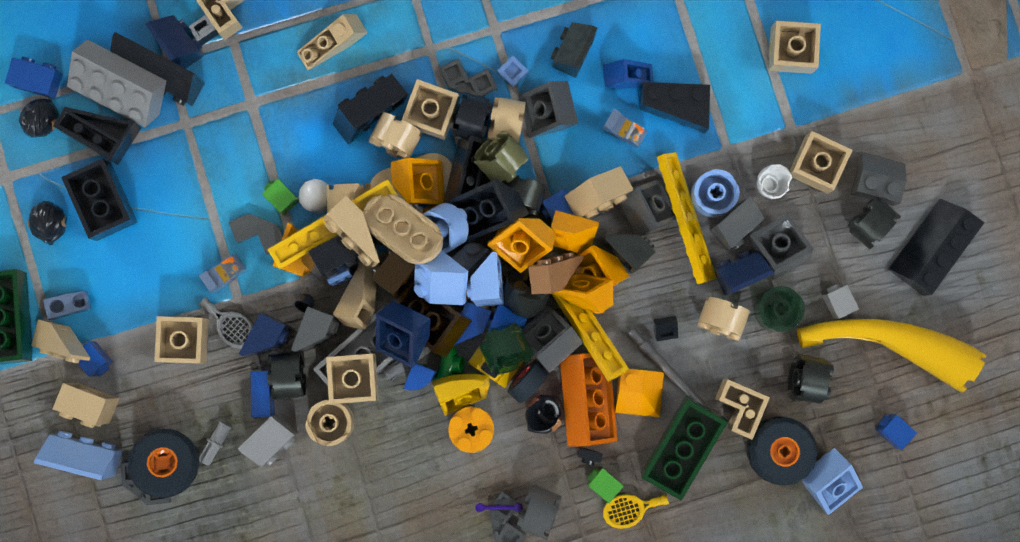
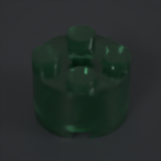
(780, 296)
(505, 349)

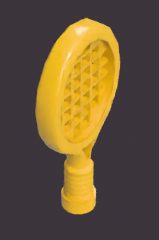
(662, 500)

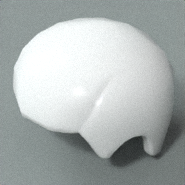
(774, 181)
(313, 196)

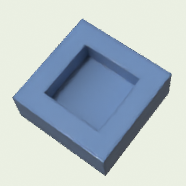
(512, 71)

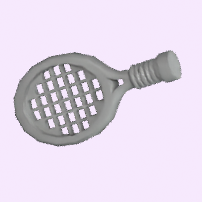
(205, 303)

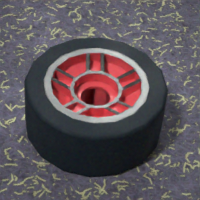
(528, 381)

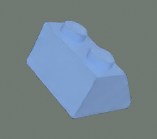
(441, 281)
(487, 283)
(832, 481)

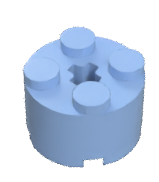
(725, 187)
(451, 223)

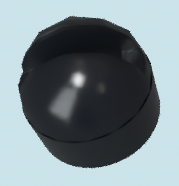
(304, 301)

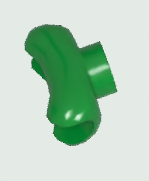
(451, 364)

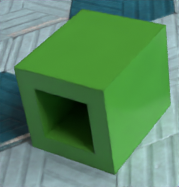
(280, 196)
(604, 484)

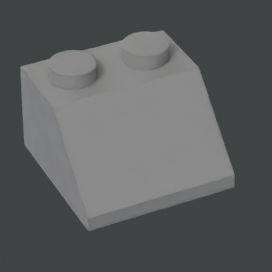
(268, 441)

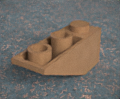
(553, 273)

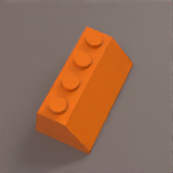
(587, 402)

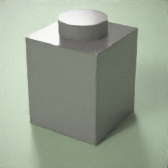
(840, 301)

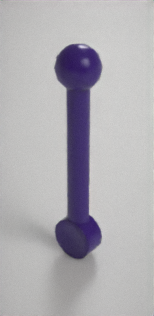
(517, 507)

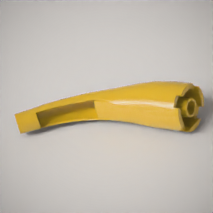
(933, 351)

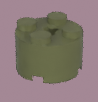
(500, 157)

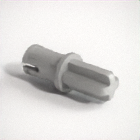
(214, 443)

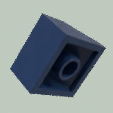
(175, 40)
(743, 272)
(401, 333)
(266, 335)

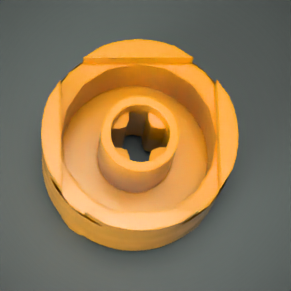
(466, 441)

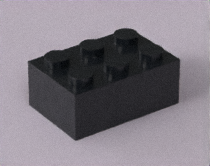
(99, 199)

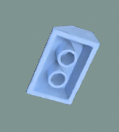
(79, 456)

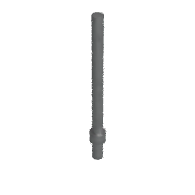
(646, 347)

